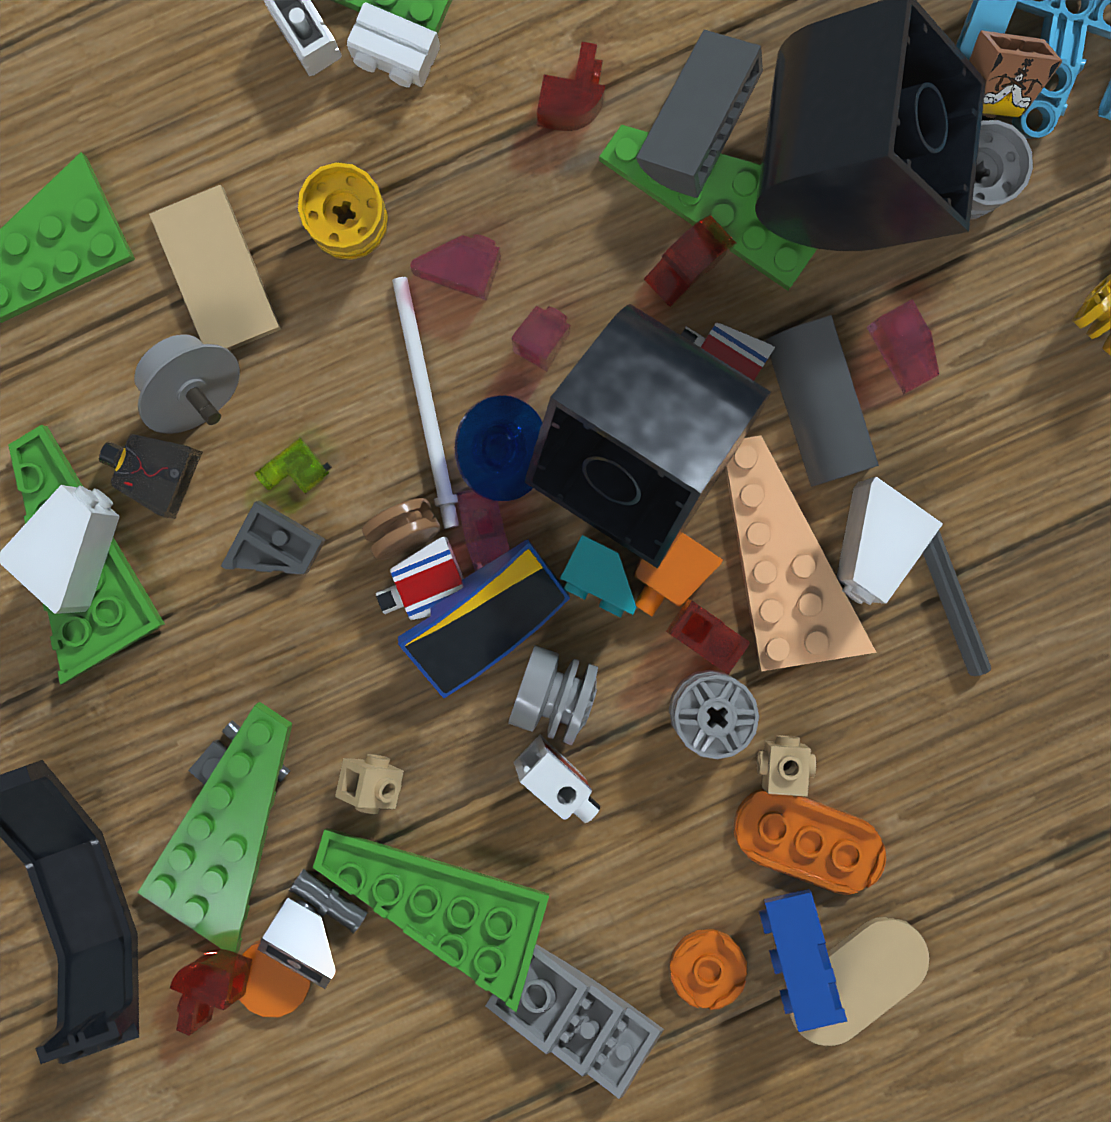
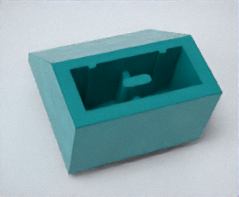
(600, 573)

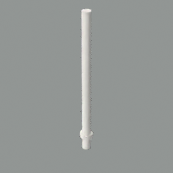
(445, 499)

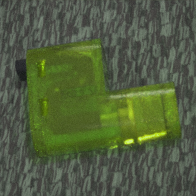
(299, 463)

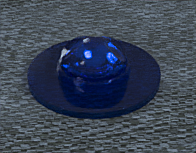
(497, 447)

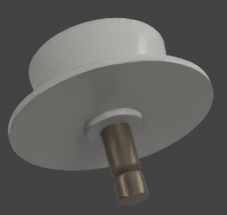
(184, 383)

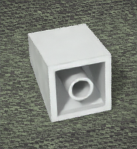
(881, 541)
(63, 548)

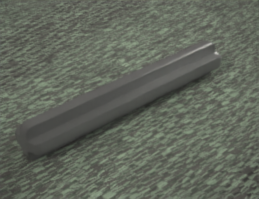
(956, 607)

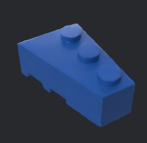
(802, 960)

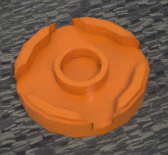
(708, 969)
(271, 986)

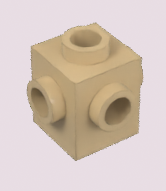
(793, 778)
(369, 783)

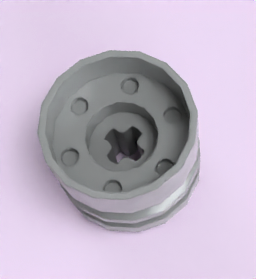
(1001, 167)
(554, 695)
(690, 716)

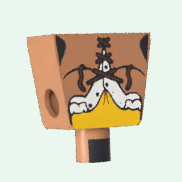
(1014, 71)

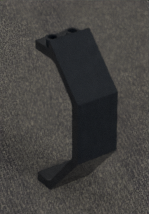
(81, 911)

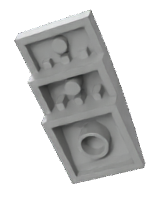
(580, 1022)

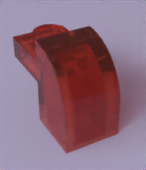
(573, 103)
(689, 259)
(707, 636)
(209, 982)

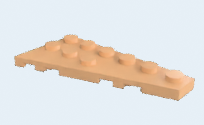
(788, 582)

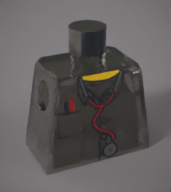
(152, 472)

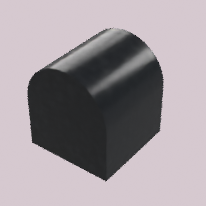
(870, 132)
(642, 433)

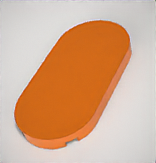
(810, 841)

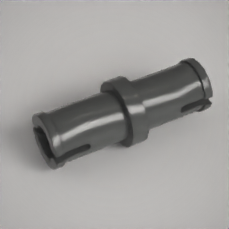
(328, 901)

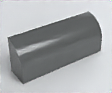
(701, 112)
(821, 401)

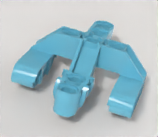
(1064, 34)

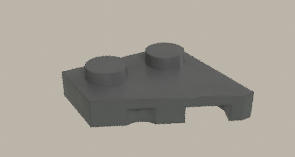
(273, 543)

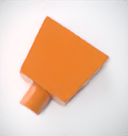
(678, 575)

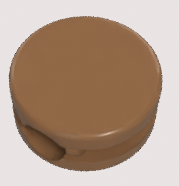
(401, 528)

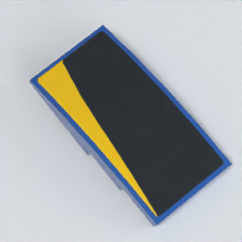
(484, 619)

